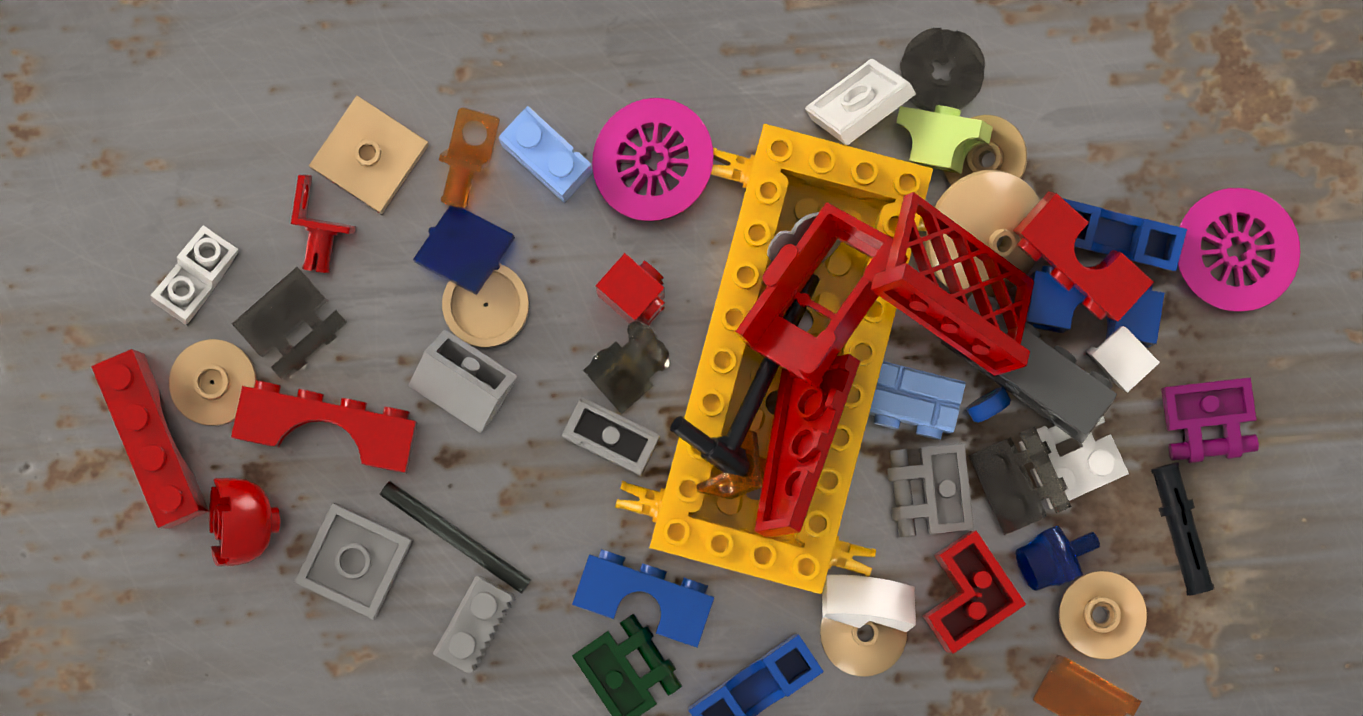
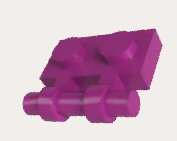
(1210, 405)

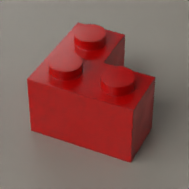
(982, 597)

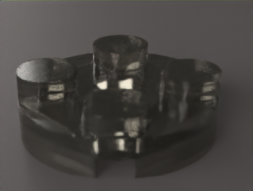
(945, 47)

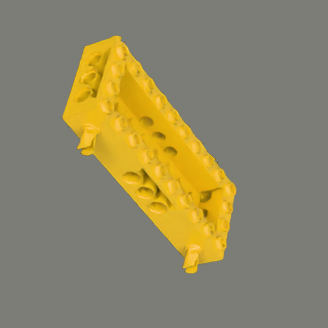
(783, 183)

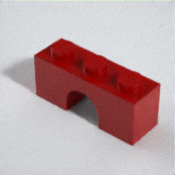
(1051, 234)

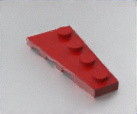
(800, 444)

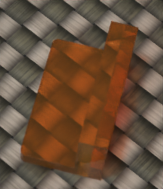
(1079, 692)

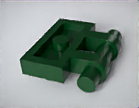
(614, 676)

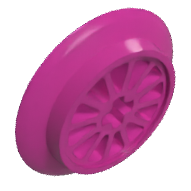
(617, 135)
(1273, 222)

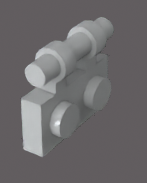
(945, 490)

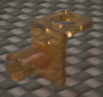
(466, 158)
(734, 484)

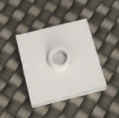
(860, 101)

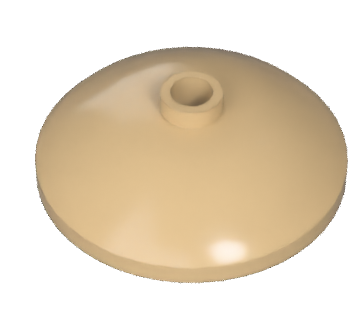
(987, 207)

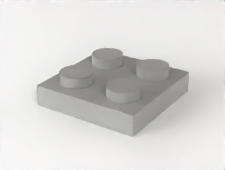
(353, 561)

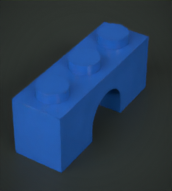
(1135, 237)
(1053, 309)
(682, 606)
(762, 682)

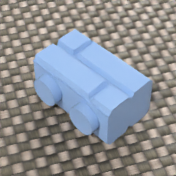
(545, 154)
(917, 400)

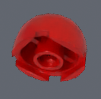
(240, 521)

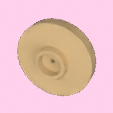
(491, 324)
(192, 379)

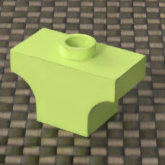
(942, 136)

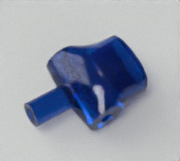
(1052, 558)

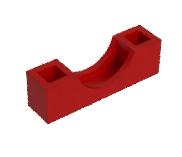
(138, 416)
(270, 417)

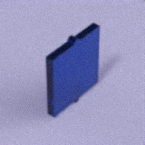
(464, 248)

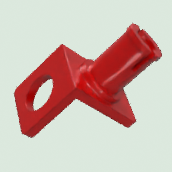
(320, 232)

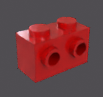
(633, 290)

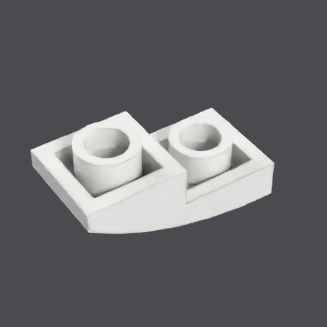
(195, 275)
(865, 599)

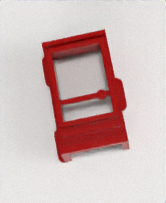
(787, 275)

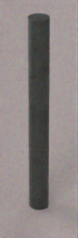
(455, 537)

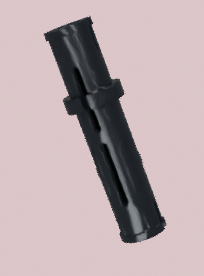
(1183, 531)

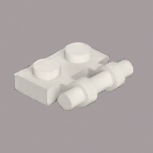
(1083, 468)

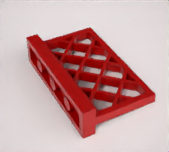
(949, 314)

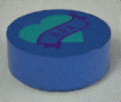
(989, 405)

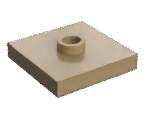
(369, 154)

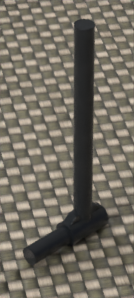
(726, 451)

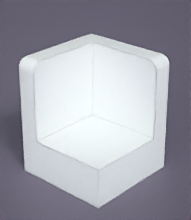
(1123, 358)

